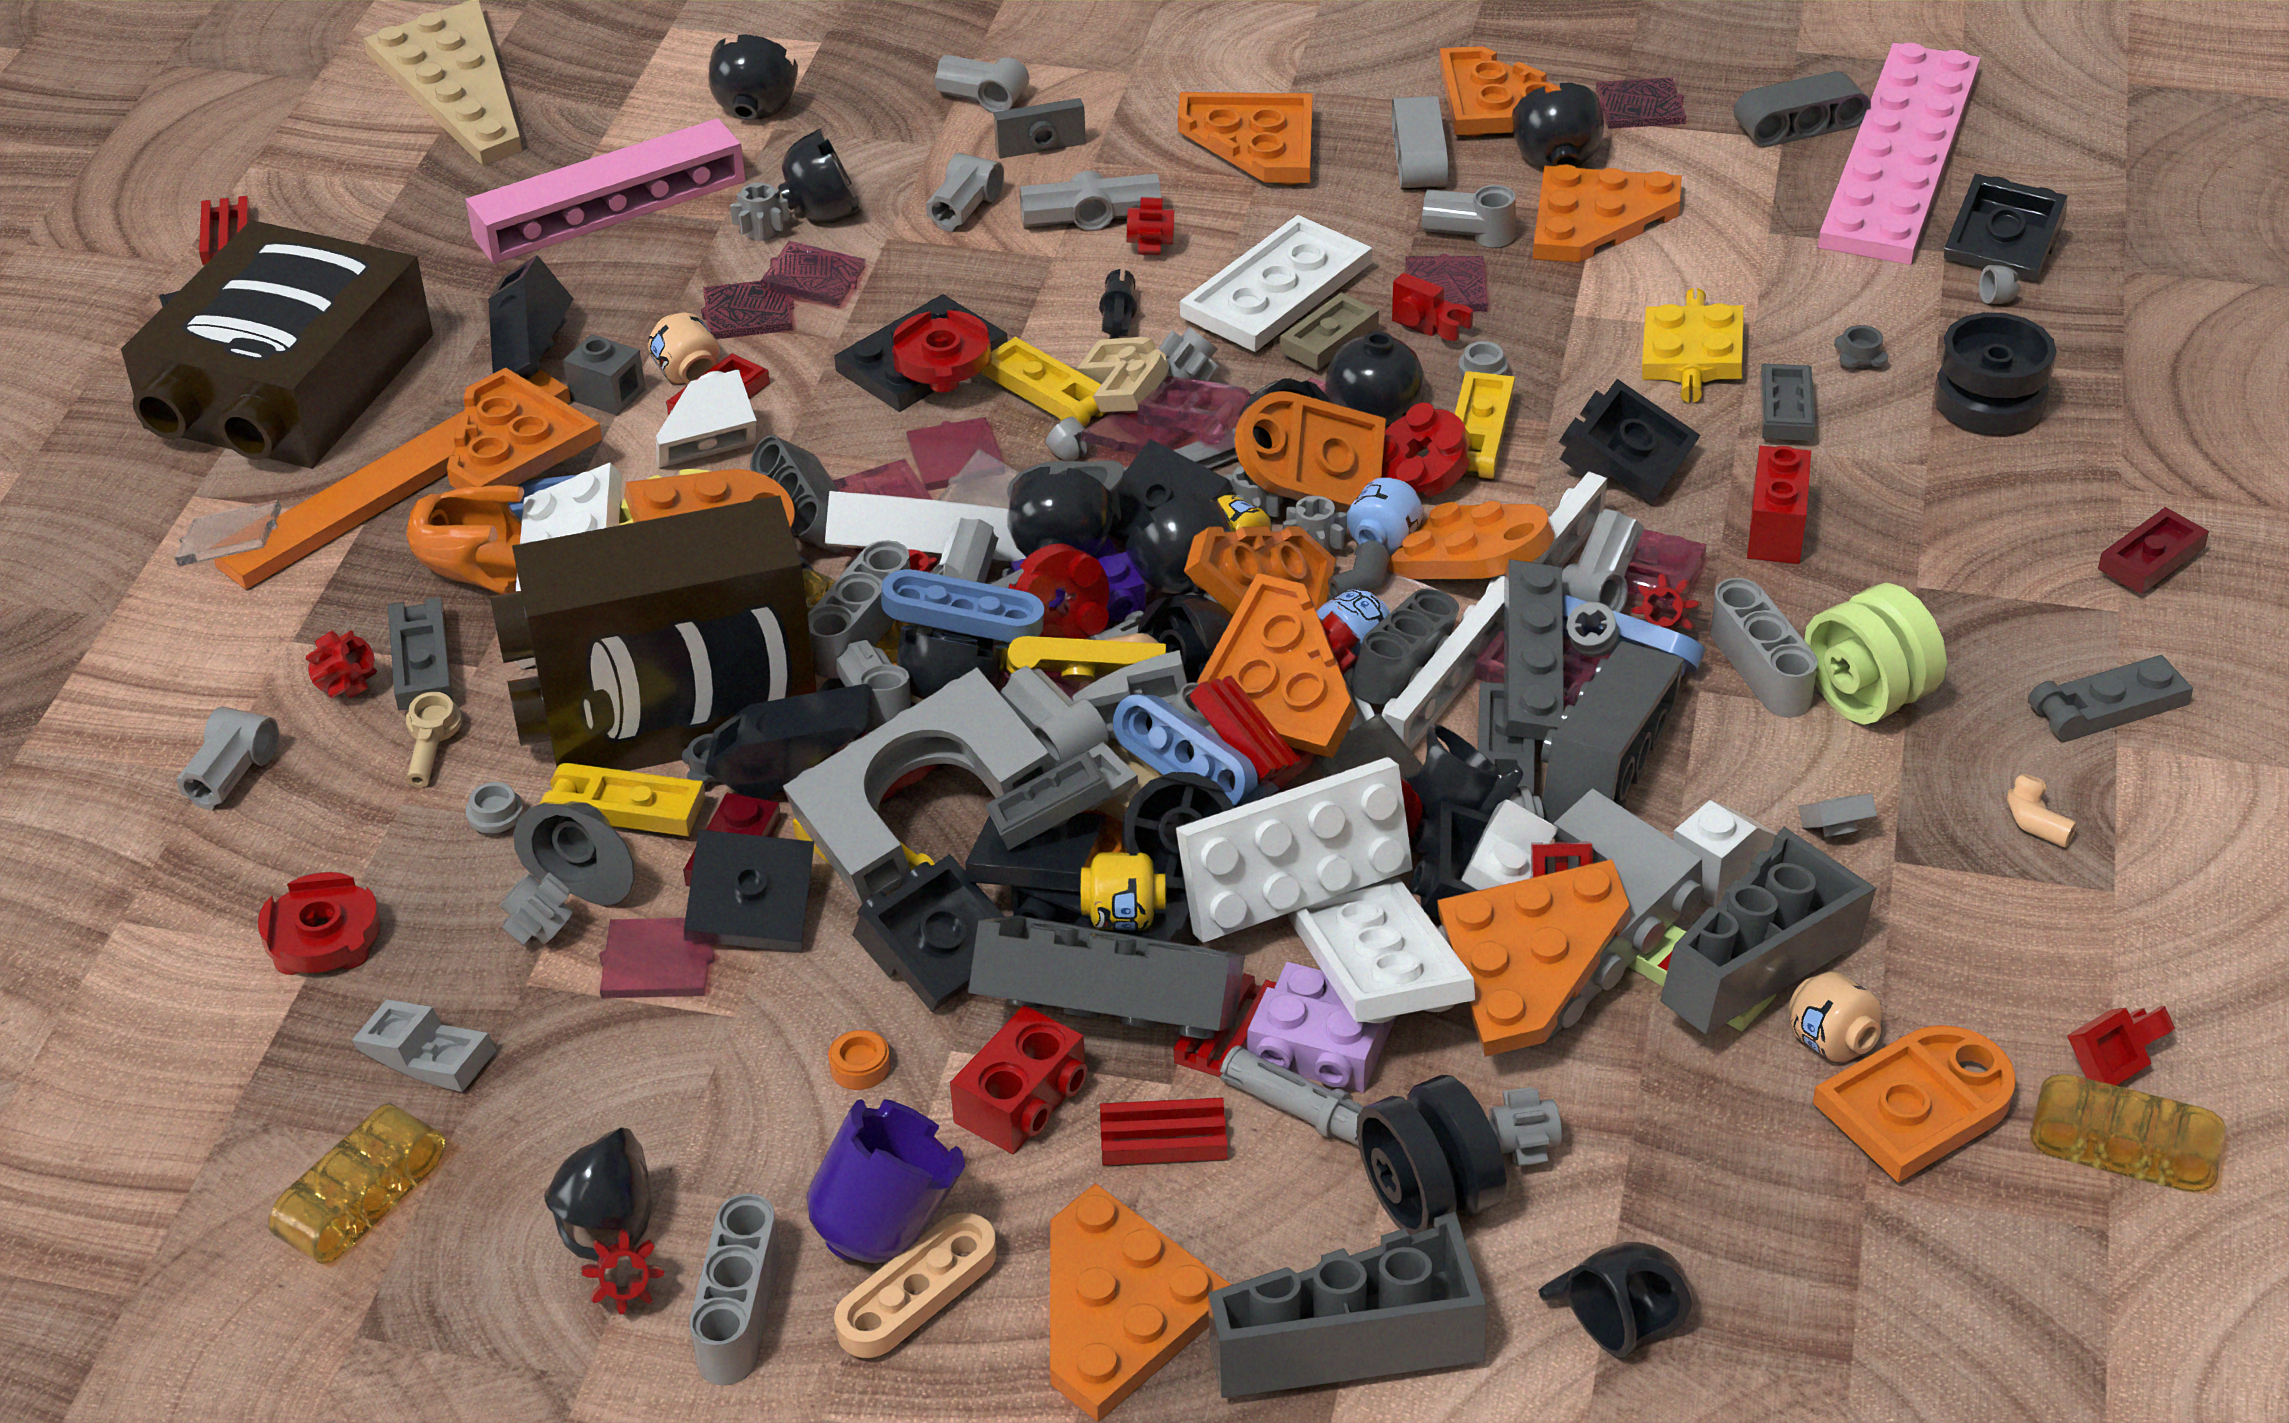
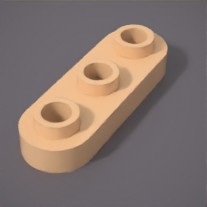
(927, 1265)

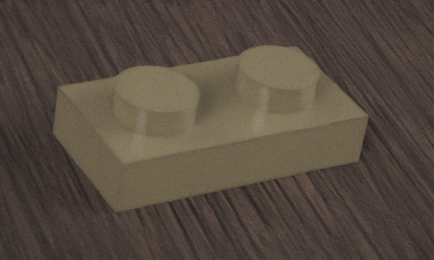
(1327, 329)

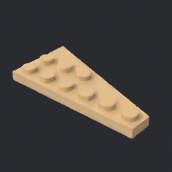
(453, 75)

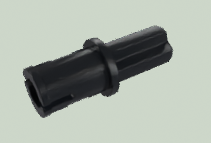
(1118, 304)

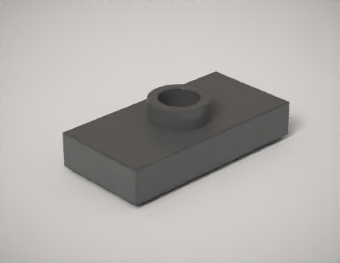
(1039, 128)
(1787, 402)
(1048, 800)

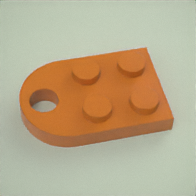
(1313, 450)
(701, 491)
(1473, 541)
(1915, 1098)

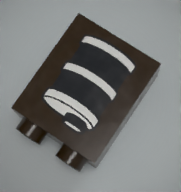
(278, 343)
(655, 632)

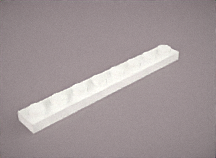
(1454, 660)

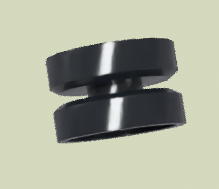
(1994, 373)
(1431, 1154)

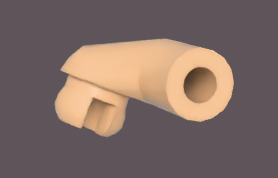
(2032, 814)

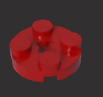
(941, 349)
(1428, 429)
(1085, 586)
(341, 942)

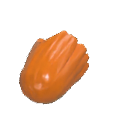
(468, 535)

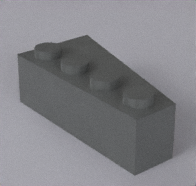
(1610, 728)
(1766, 933)
(1107, 974)
(1352, 1316)

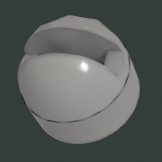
(1998, 284)
(1066, 440)

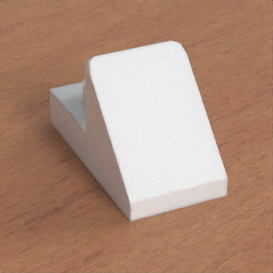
(1505, 847)

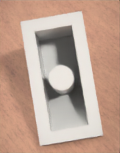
(707, 420)
(1725, 843)

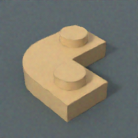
(1127, 369)

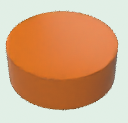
(859, 1059)

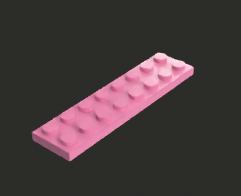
(1900, 153)

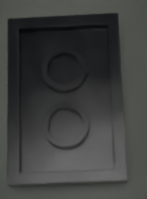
(871, 359)

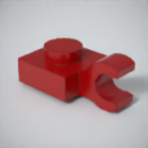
(1423, 308)
(2115, 1042)

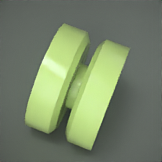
(1876, 653)

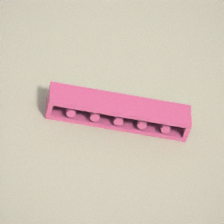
(605, 190)

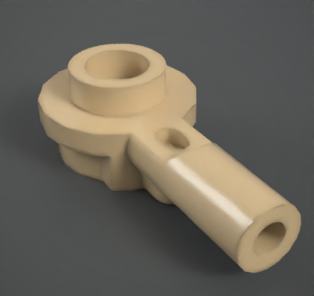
(429, 720)

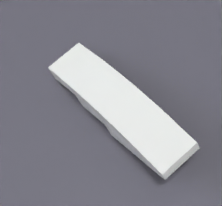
(919, 524)

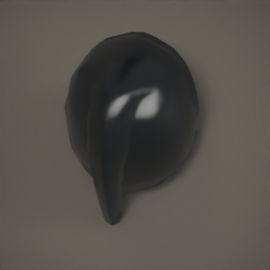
(1460, 775)
(602, 1189)
(1625, 1295)

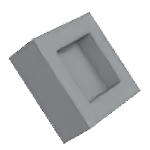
(1838, 814)

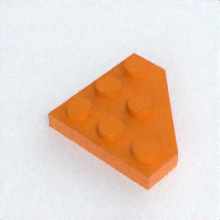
(1485, 90)
(1254, 131)
(1597, 207)
(514, 432)
(1229, 561)
(1286, 665)
(1533, 948)
(1118, 1301)

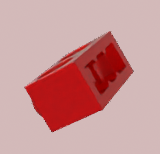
(1779, 504)
(1019, 1079)

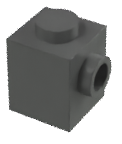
(604, 374)

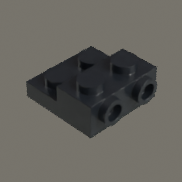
(2006, 226)
(1627, 440)
(1446, 849)
(926, 929)

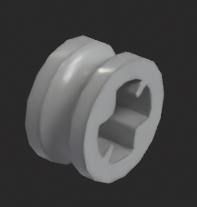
(1593, 614)

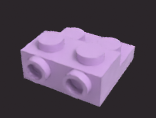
(1313, 1033)

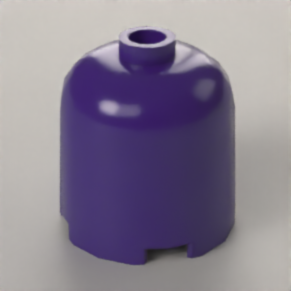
(881, 1182)

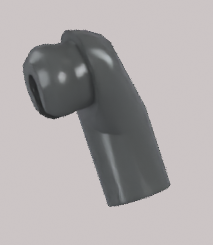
(1368, 570)

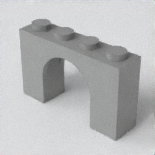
(958, 726)
(1657, 877)

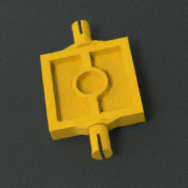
(1693, 343)

